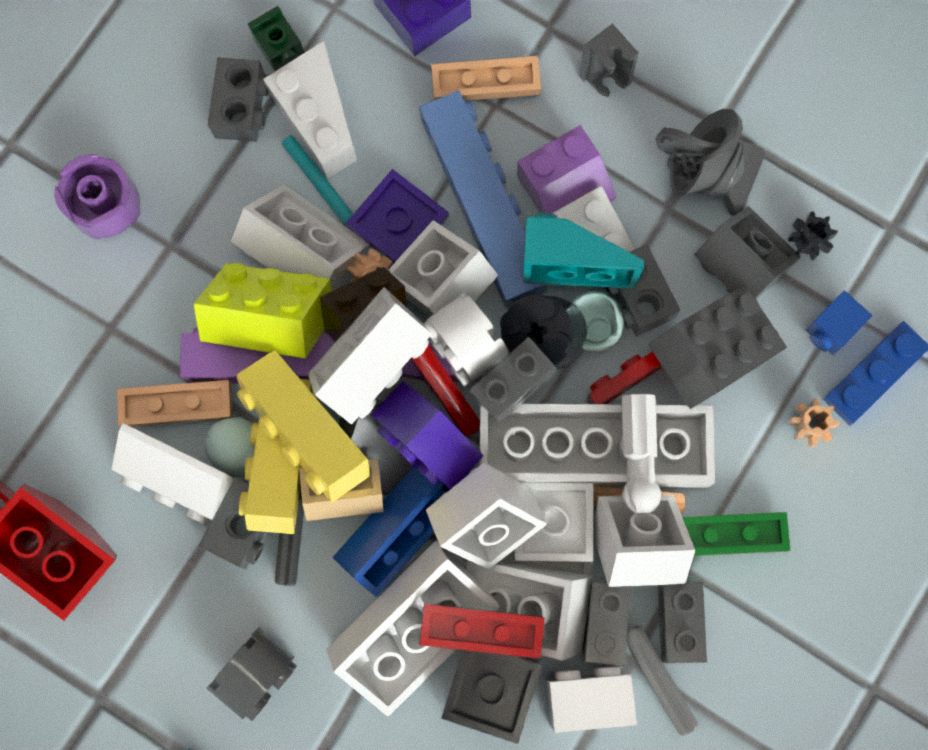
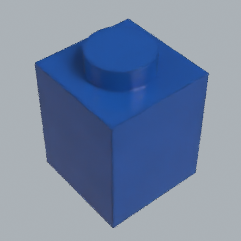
(838, 323)

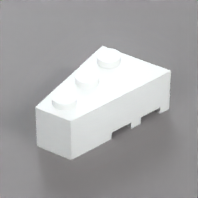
(312, 106)

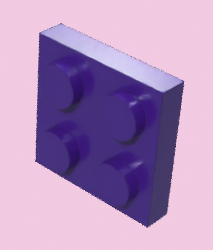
(395, 216)

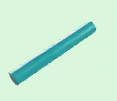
(317, 179)

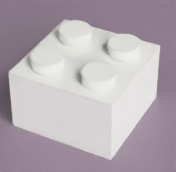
(441, 269)
(485, 516)
(642, 547)
(591, 700)

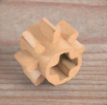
(368, 263)
(821, 430)

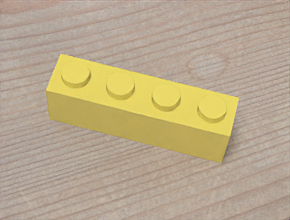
(303, 427)
(273, 485)

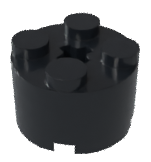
(563, 322)

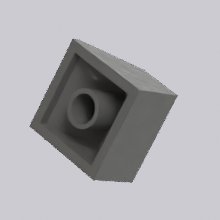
(746, 253)

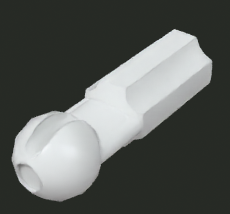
(641, 491)

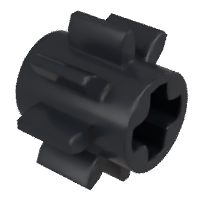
(820, 228)

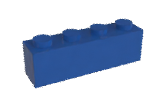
(392, 536)

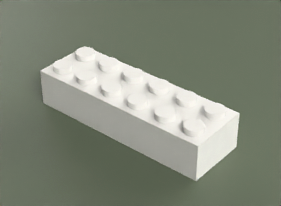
(587, 444)

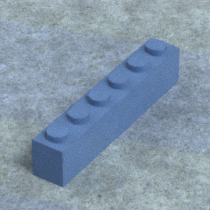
(480, 192)

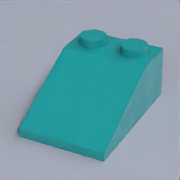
(572, 256)

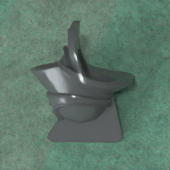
(712, 159)

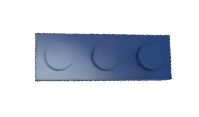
(876, 373)

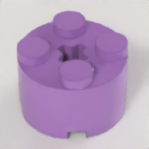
(101, 215)

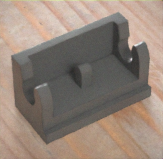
(608, 56)

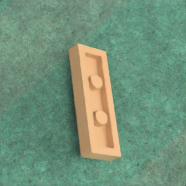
(488, 78)
(175, 403)

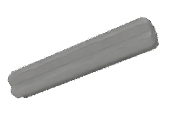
(661, 681)

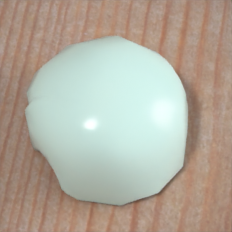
(602, 320)
(229, 445)

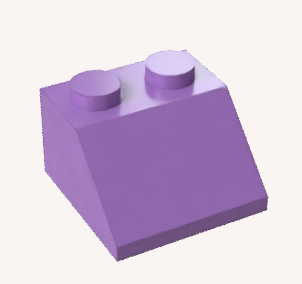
(563, 171)

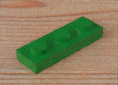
(739, 533)

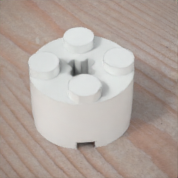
(465, 339)

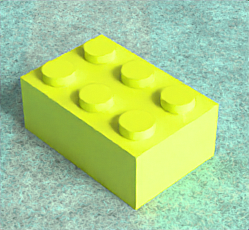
(262, 310)

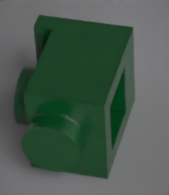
(275, 38)

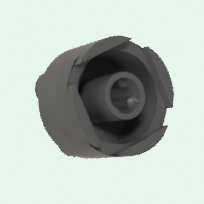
(251, 673)

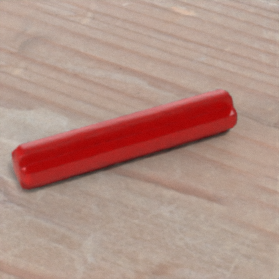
(447, 392)

